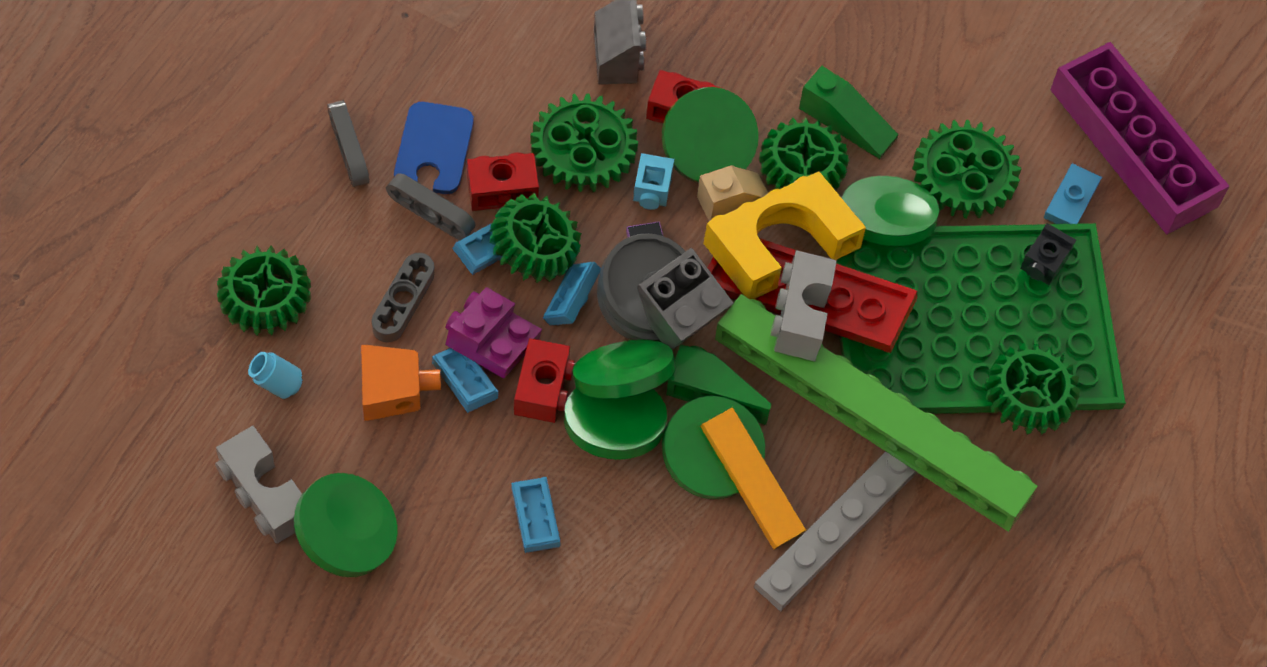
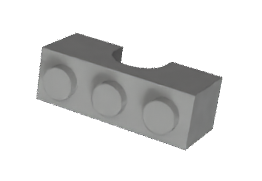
(799, 327)
(245, 461)

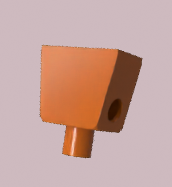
(393, 381)

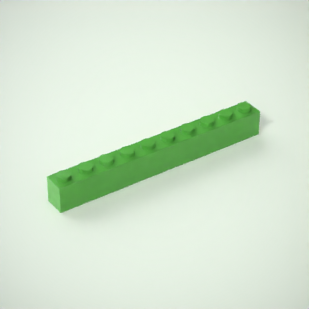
(882, 417)

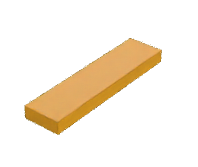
(753, 478)

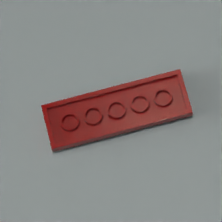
(856, 308)

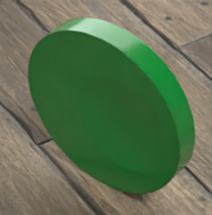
(709, 132)
(893, 210)
(624, 369)
(616, 426)
(689, 453)
(345, 525)

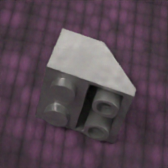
(619, 42)
(682, 299)

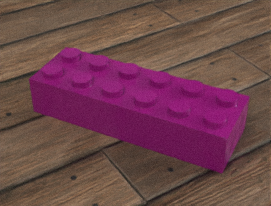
(1139, 138)

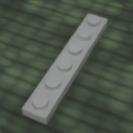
(833, 530)

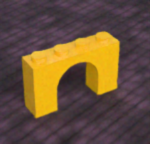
(806, 204)

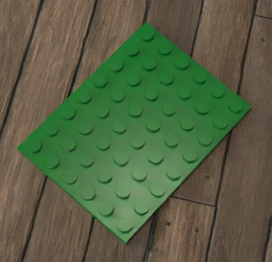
(979, 305)

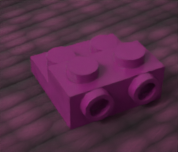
(490, 332)

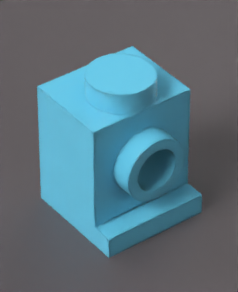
(653, 181)

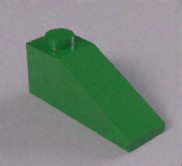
(848, 113)
(704, 375)

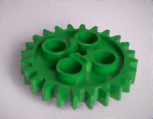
(584, 142)
(967, 168)

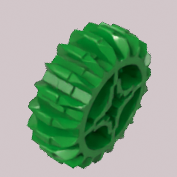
(822, 151)
(516, 243)
(278, 303)
(1030, 400)

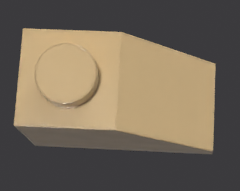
(728, 189)

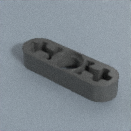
(348, 143)
(430, 206)
(403, 312)

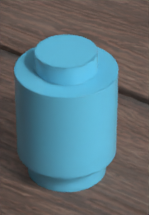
(275, 374)

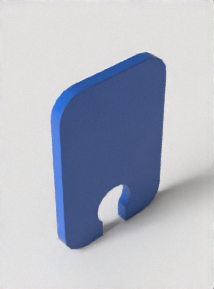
(435, 138)

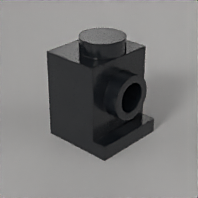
(1048, 254)

